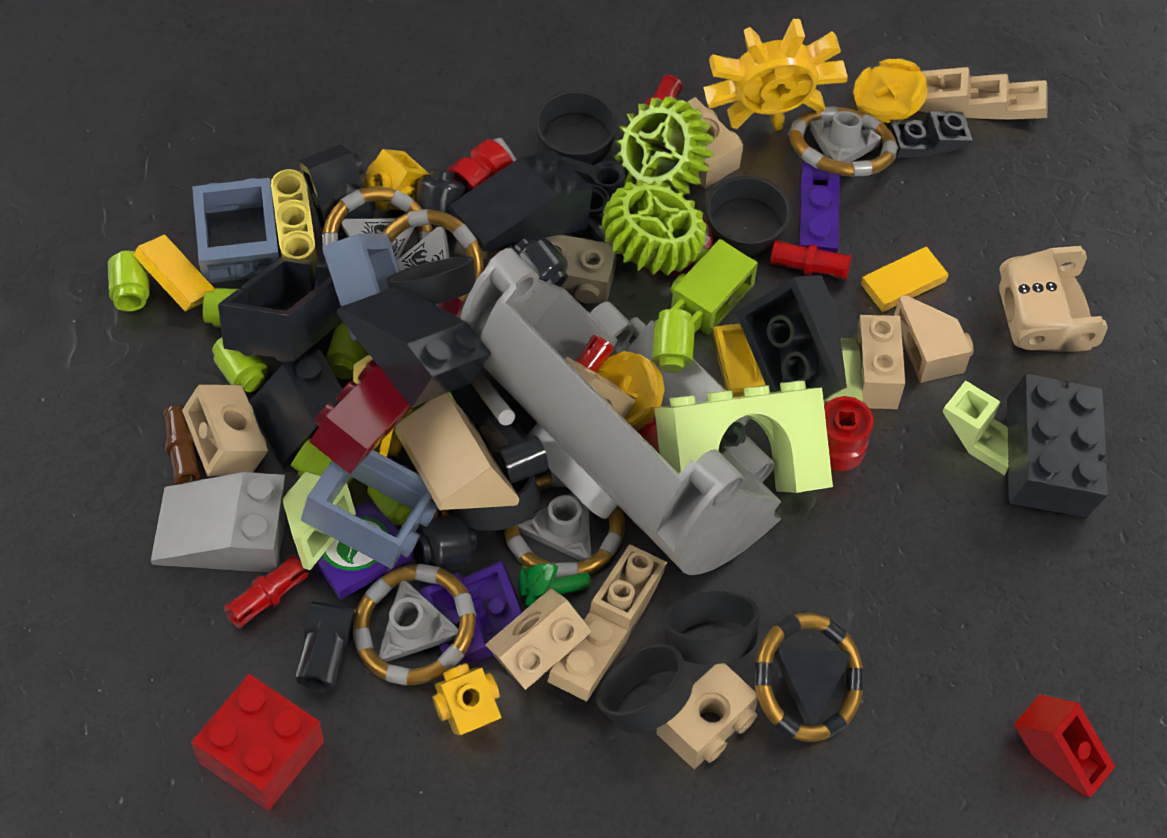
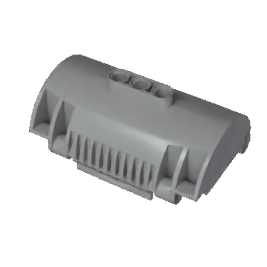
(692, 516)

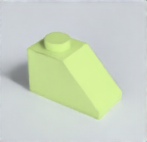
(308, 540)

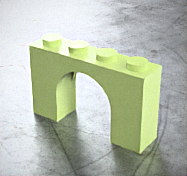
(789, 417)

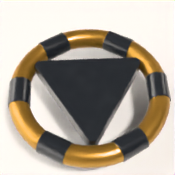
(809, 678)

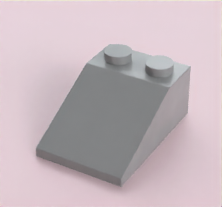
(223, 523)

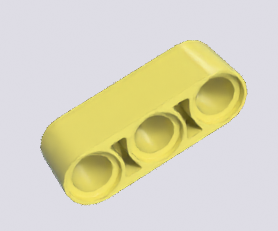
(293, 216)

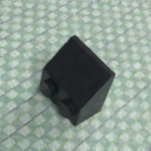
(293, 401)

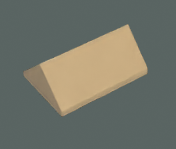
(453, 457)

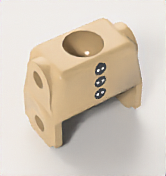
(1047, 303)

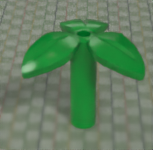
(542, 578)

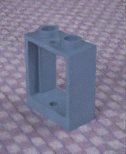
(222, 262)
(360, 266)
(369, 540)

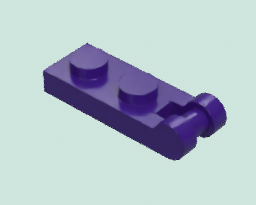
(819, 209)

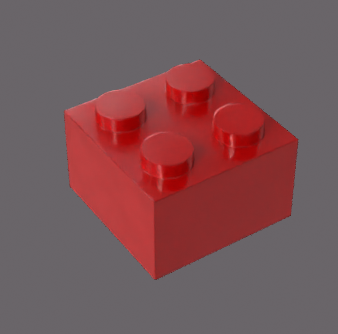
(258, 741)

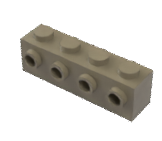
(589, 266)

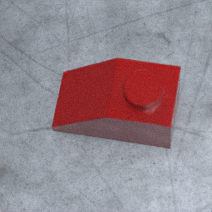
(1065, 743)

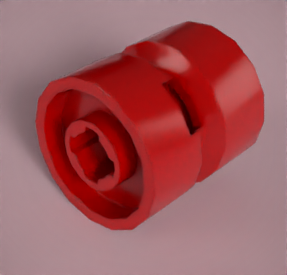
(485, 162)
(848, 431)

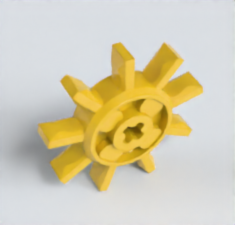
(775, 75)

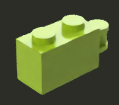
(714, 285)

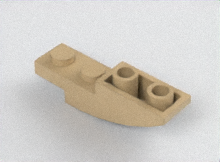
(612, 621)

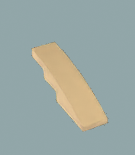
(984, 95)

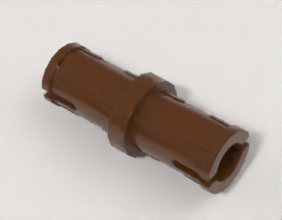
(180, 446)

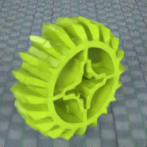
(674, 122)
(653, 227)

